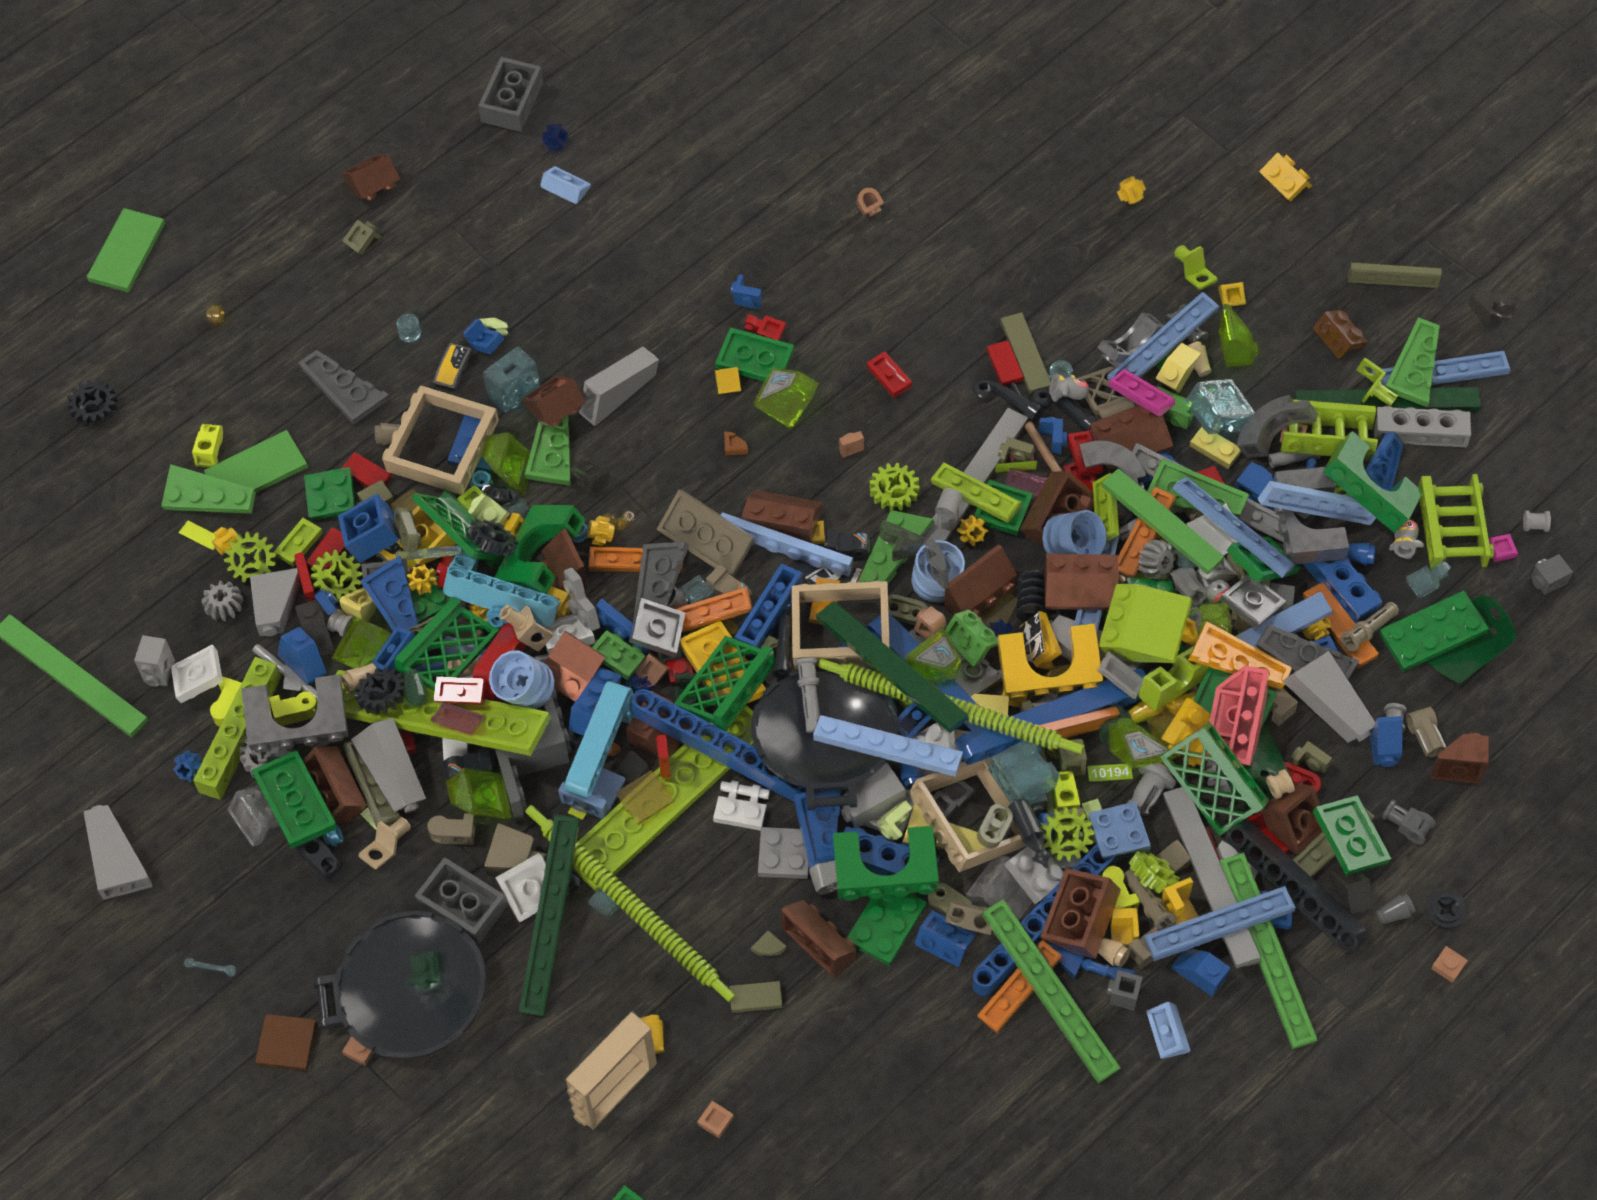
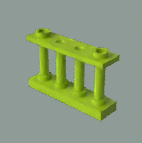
(1334, 415)
(1435, 532)

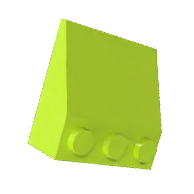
(1144, 624)

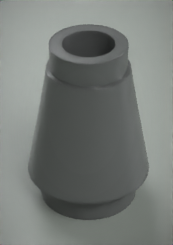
(1397, 909)

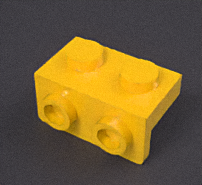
(1285, 177)
(1050, 643)

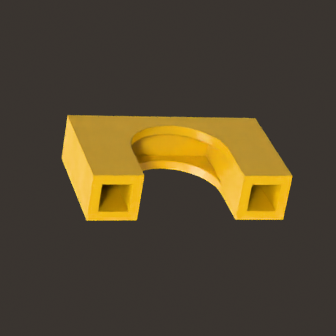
(1021, 679)

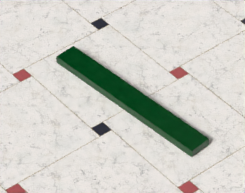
(1440, 398)
(892, 667)
(549, 915)

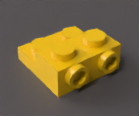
(1186, 722)

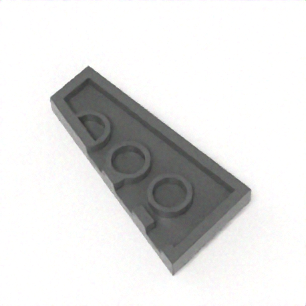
(659, 571)

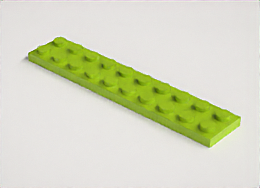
(502, 728)
(619, 836)

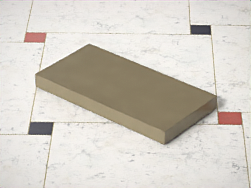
(706, 532)

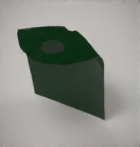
(1471, 656)
(1266, 758)

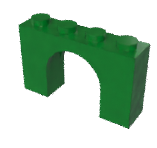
(1347, 471)
(539, 526)
(857, 881)

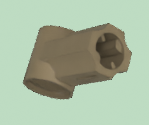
(1424, 725)

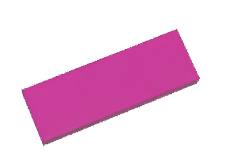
(1142, 392)

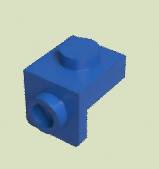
(744, 295)
(482, 338)
(1055, 428)

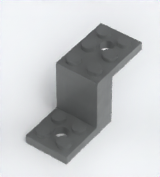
(548, 753)

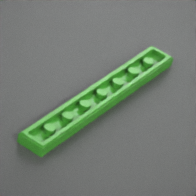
(71, 676)
(1272, 959)
(1050, 991)

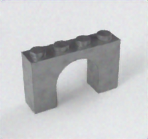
(1301, 542)
(327, 723)

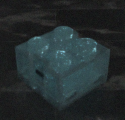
(511, 379)
(1219, 406)
(1023, 772)

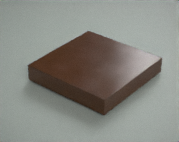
(286, 1042)

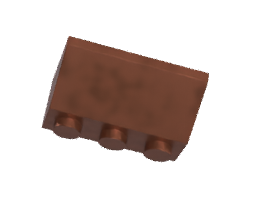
(1133, 427)
(1059, 496)
(783, 514)
(1080, 581)
(981, 584)
(335, 783)
(1081, 912)
(818, 937)

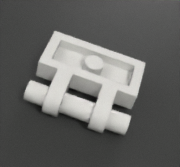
(741, 812)

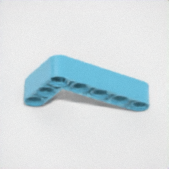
(486, 591)
(610, 711)

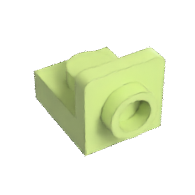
(486, 508)
(892, 818)

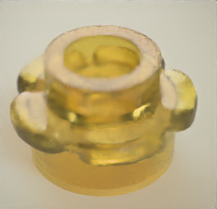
(215, 314)

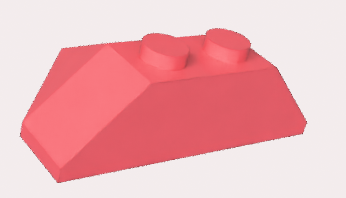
(1240, 710)

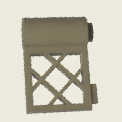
(1114, 403)

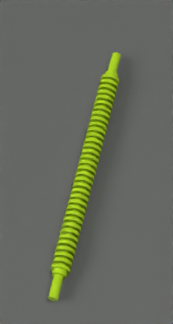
(877, 682)
(639, 912)

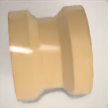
(1280, 784)

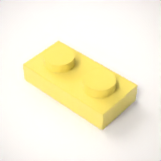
(1215, 447)

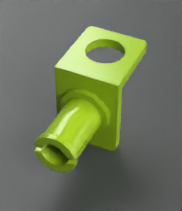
(1195, 266)
(1377, 389)

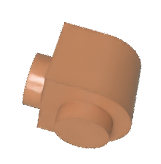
(869, 201)
(929, 622)

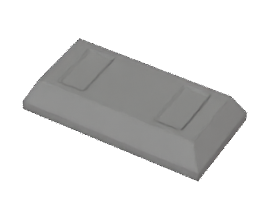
(1120, 675)

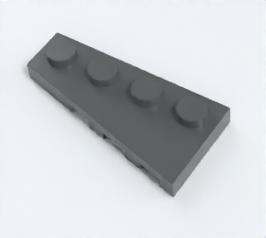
(342, 387)
(1299, 652)
(972, 679)

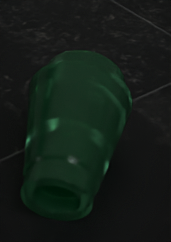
(415, 691)

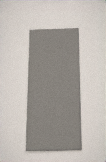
(291, 680)

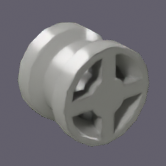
(339, 622)

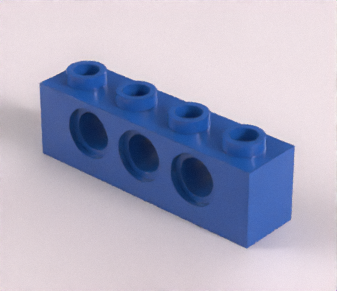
(771, 605)
(1357, 607)
(880, 847)

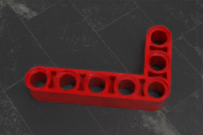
(504, 642)

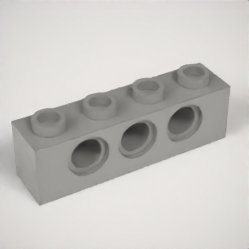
(1431, 433)

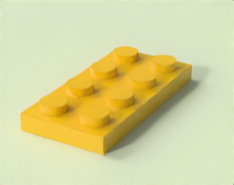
(699, 647)

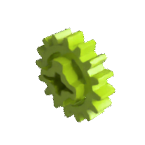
(894, 488)
(241, 550)
(336, 565)
(1073, 826)
(1153, 871)

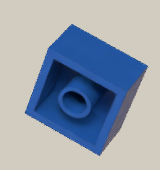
(368, 528)

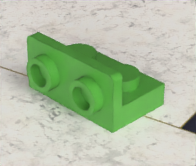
(1180, 414)
(970, 636)
(619, 655)

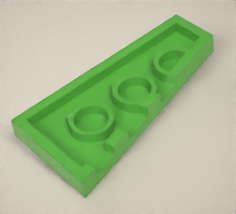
(1415, 366)
(550, 454)
(1170, 473)
(200, 492)
(880, 563)

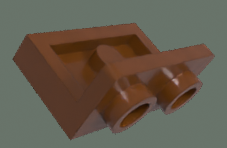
(1339, 333)

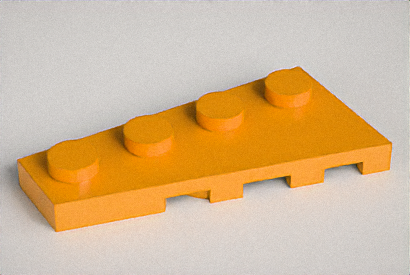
(1229, 654)

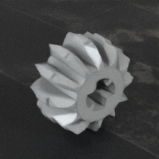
(1156, 559)
(222, 600)

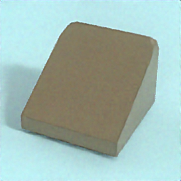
(1176, 856)

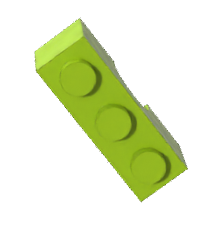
(1162, 687)

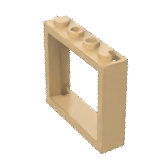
(454, 483)
(837, 592)
(944, 833)
(628, 1036)

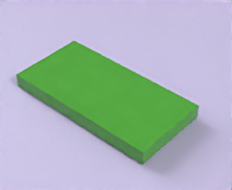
(126, 250)
(261, 464)

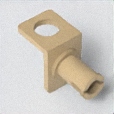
(525, 626)
(385, 842)

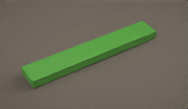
(1163, 521)

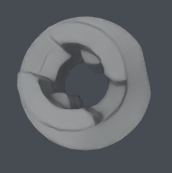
(1150, 787)

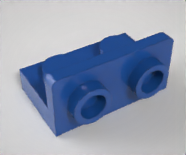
(944, 939)

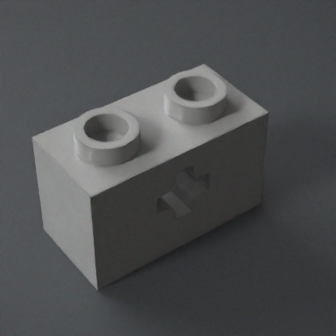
(154, 661)

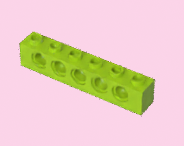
(224, 751)

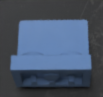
(602, 797)
(1119, 830)

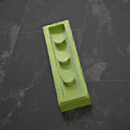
(977, 492)

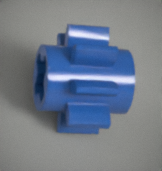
(187, 765)

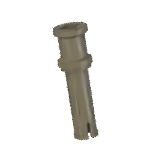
(1363, 630)
(1153, 906)

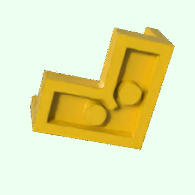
(1177, 901)

